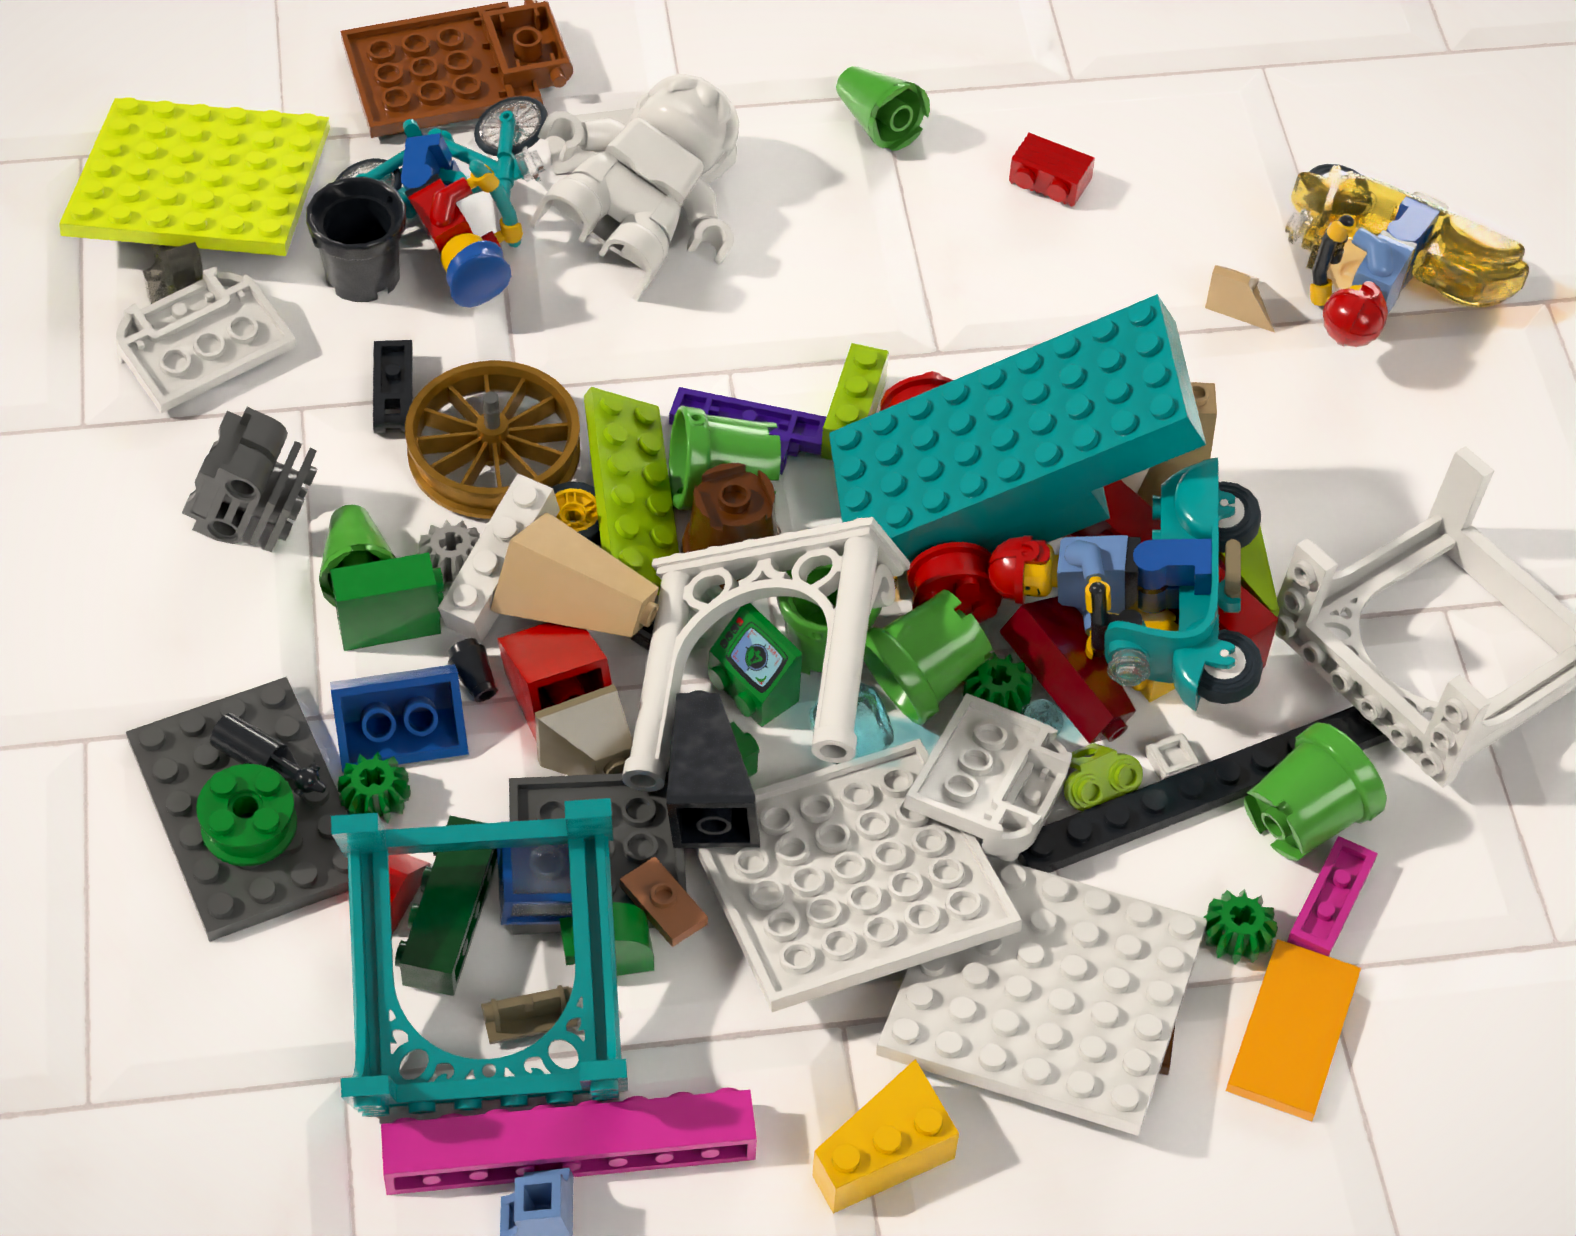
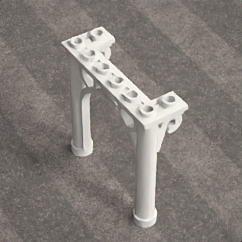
(692, 601)

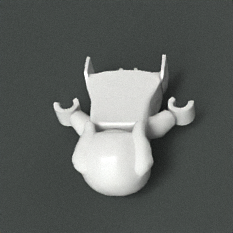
(648, 171)

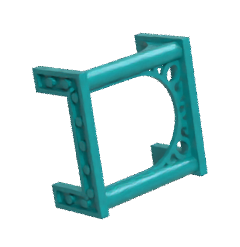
(376, 1074)

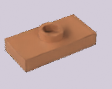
(663, 901)

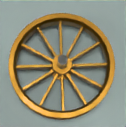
(493, 436)

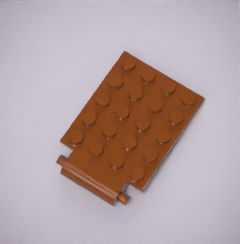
(454, 63)

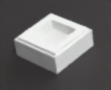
(1171, 756)

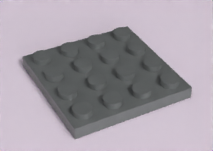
(638, 824)

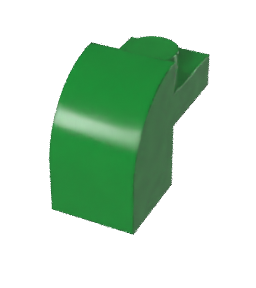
(632, 940)

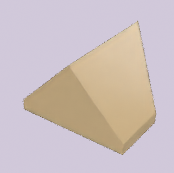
(1237, 297)

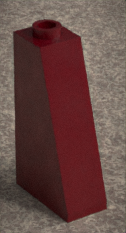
(1053, 647)

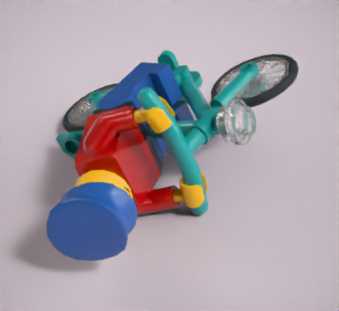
(436, 184)

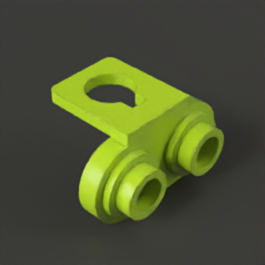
(1100, 776)

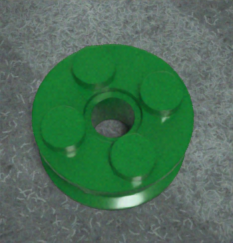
(242, 791)

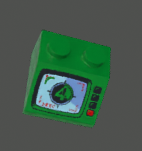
(756, 666)

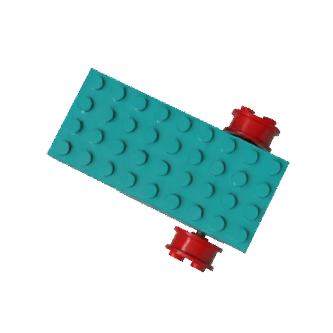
(1016, 447)

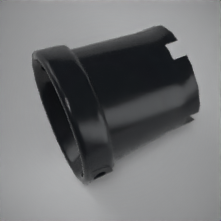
(358, 235)

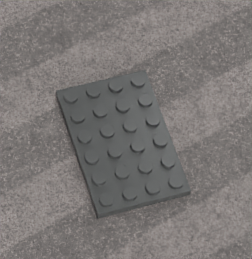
(177, 764)

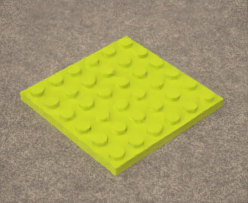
(197, 176)

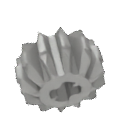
(449, 547)

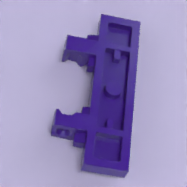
(796, 428)

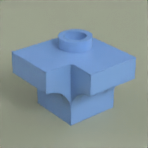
(539, 1205)

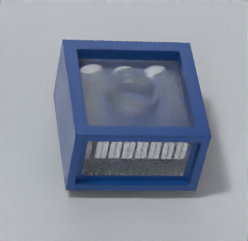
(534, 884)

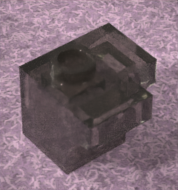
(172, 270)

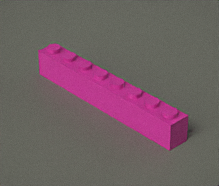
(585, 1137)

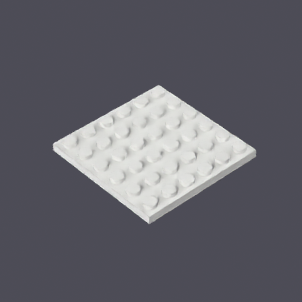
(853, 881)
(1057, 1012)

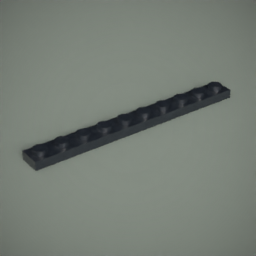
(1177, 797)

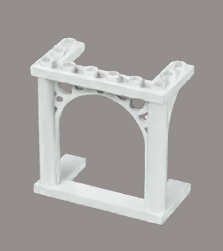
(1463, 718)

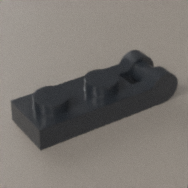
(392, 383)

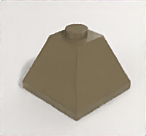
(584, 735)

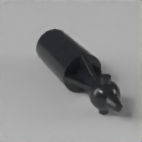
(253, 746)

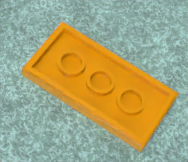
(1293, 1030)

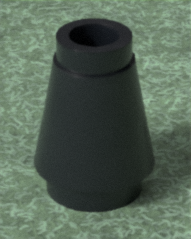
(473, 668)

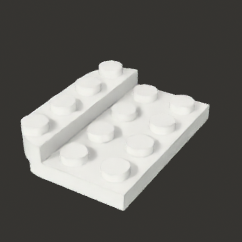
(200, 337)
(992, 776)

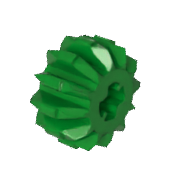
(1001, 683)
(374, 787)
(1240, 926)

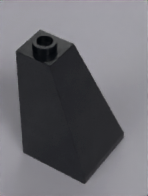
(708, 783)

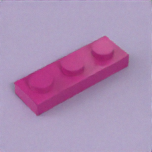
(1332, 897)

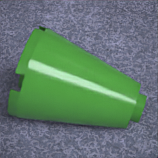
(884, 106)
(349, 542)

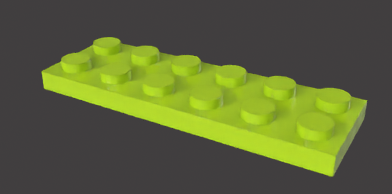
(630, 480)

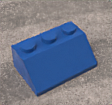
(400, 715)

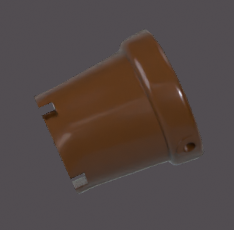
(730, 509)

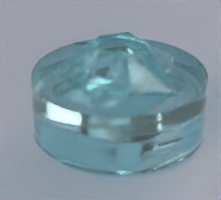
(1045, 712)

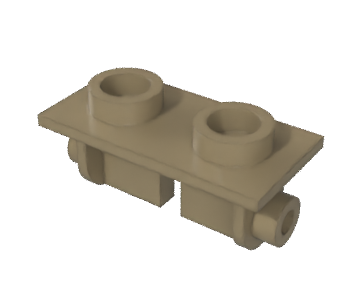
(525, 1014)

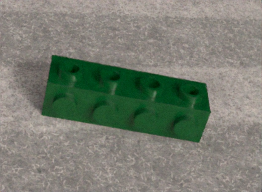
(446, 917)

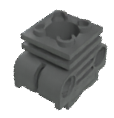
(245, 481)

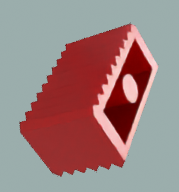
(1051, 169)

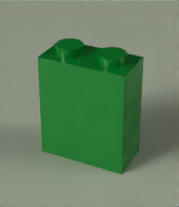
(387, 601)

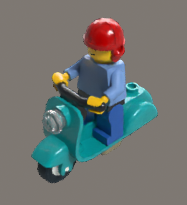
(1162, 573)

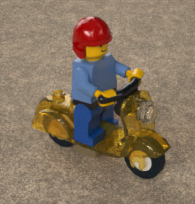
(1402, 240)

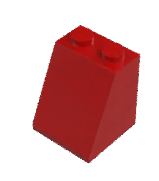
(552, 666)

